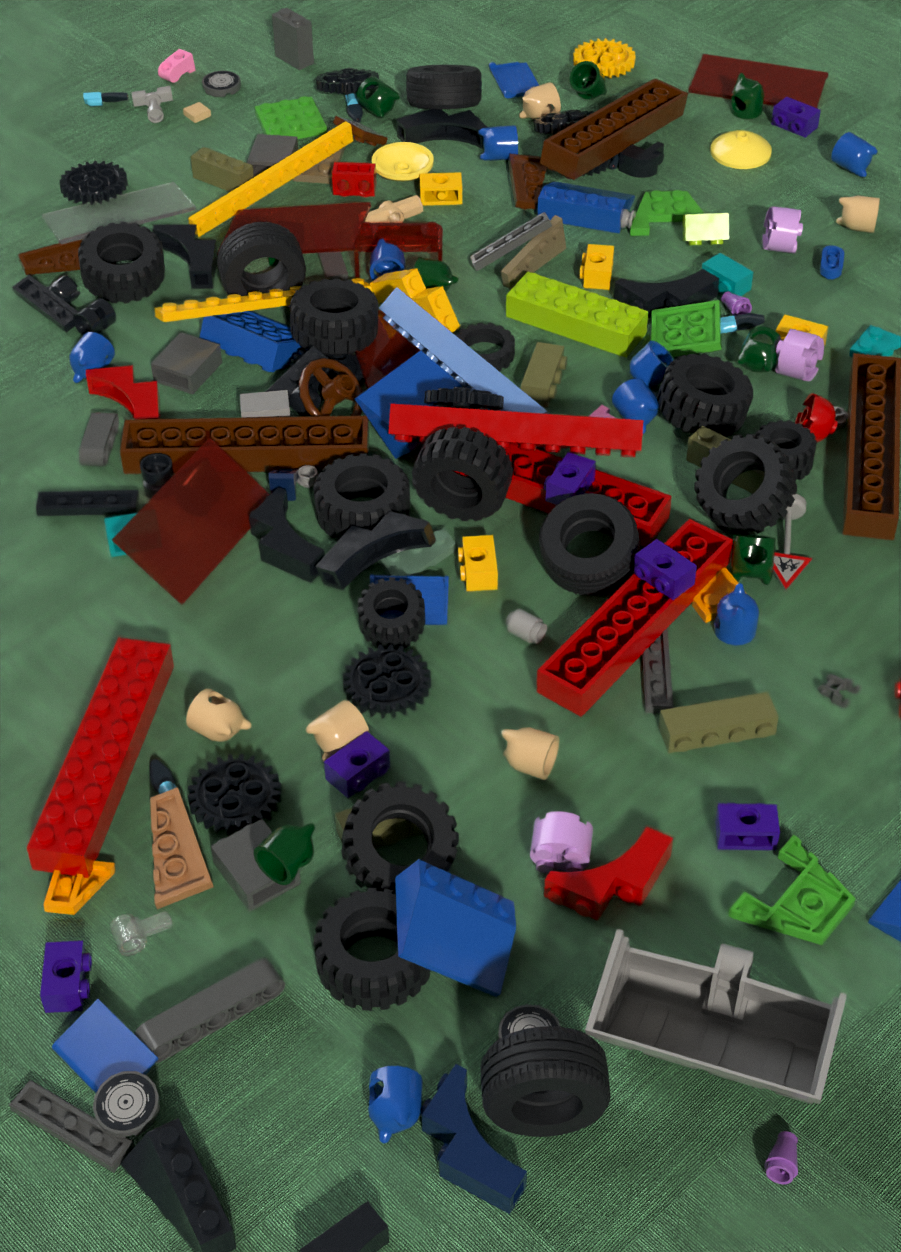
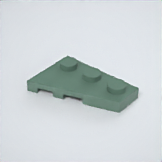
(414, 561)

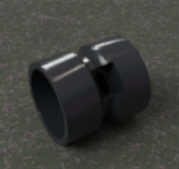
(94, 317)
(156, 472)

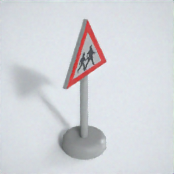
(788, 566)

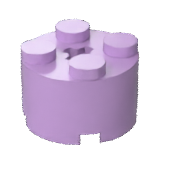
(782, 229)
(799, 355)
(561, 843)

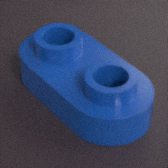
(832, 262)

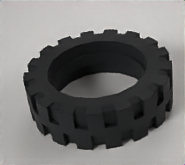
(492, 334)

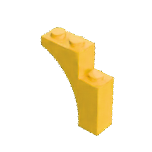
(431, 299)

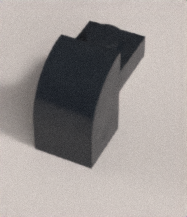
(640, 162)

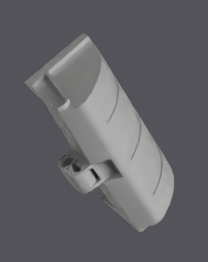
(716, 1019)

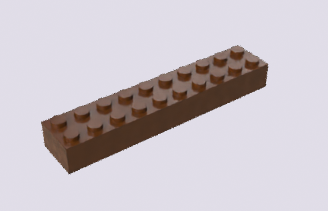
(613, 128)
(252, 443)
(873, 448)

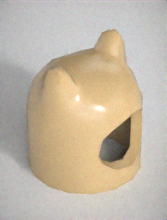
(538, 101)
(859, 213)
(217, 719)
(337, 728)
(531, 751)

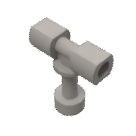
(153, 101)

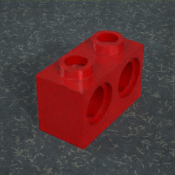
(354, 175)

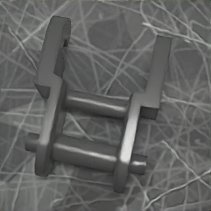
(840, 684)

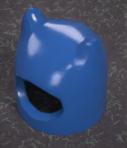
(499, 142)
(853, 154)
(386, 259)
(90, 354)
(649, 363)
(636, 401)
(737, 617)
(397, 1103)

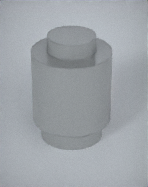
(526, 626)

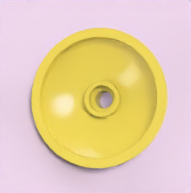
(741, 149)
(403, 161)

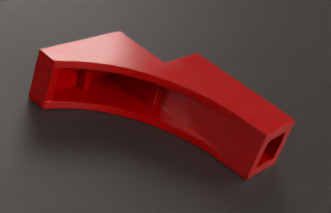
(120, 385)
(626, 877)

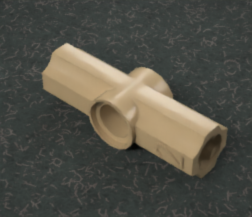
(396, 212)

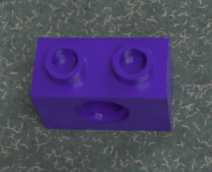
(795, 117)
(570, 478)
(665, 569)
(357, 764)
(747, 826)
(62, 992)

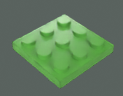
(291, 118)
(688, 328)

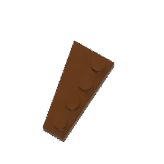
(526, 179)
(52, 258)

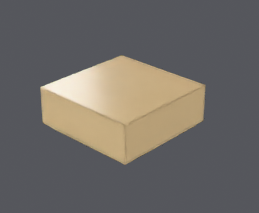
(197, 112)

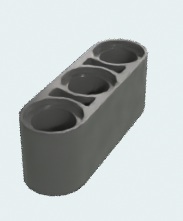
(98, 439)

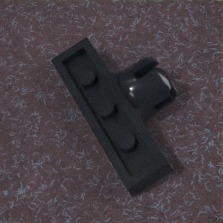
(51, 300)
(290, 382)

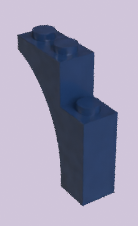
(465, 1154)

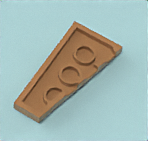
(176, 852)

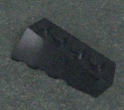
(176, 1182)

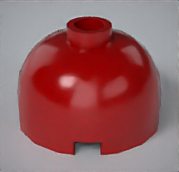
(818, 416)

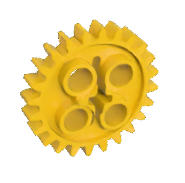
(609, 56)

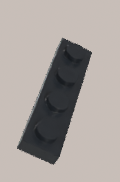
(87, 503)

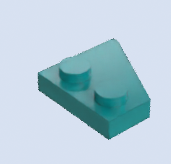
(876, 342)

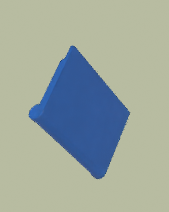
(513, 78)
(433, 590)
(102, 1046)

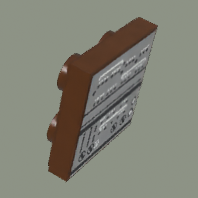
(362, 133)

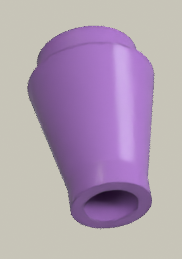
(736, 304)
(782, 1161)

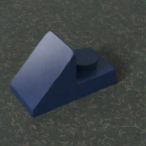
(284, 479)

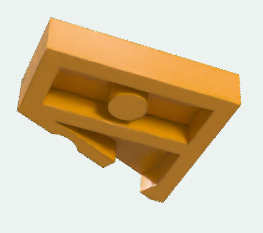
(707, 599)
(70, 893)

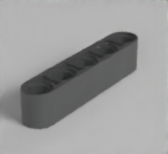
(211, 1009)

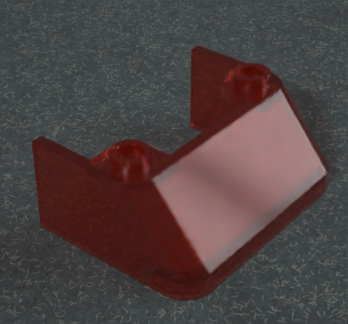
(407, 236)

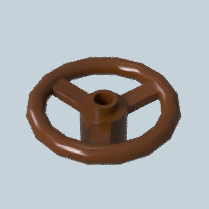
(333, 390)

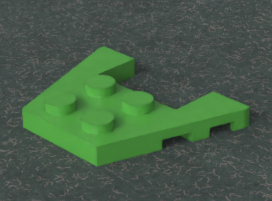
(662, 207)
(807, 908)

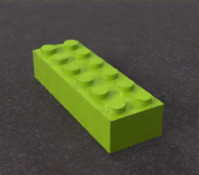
(577, 314)

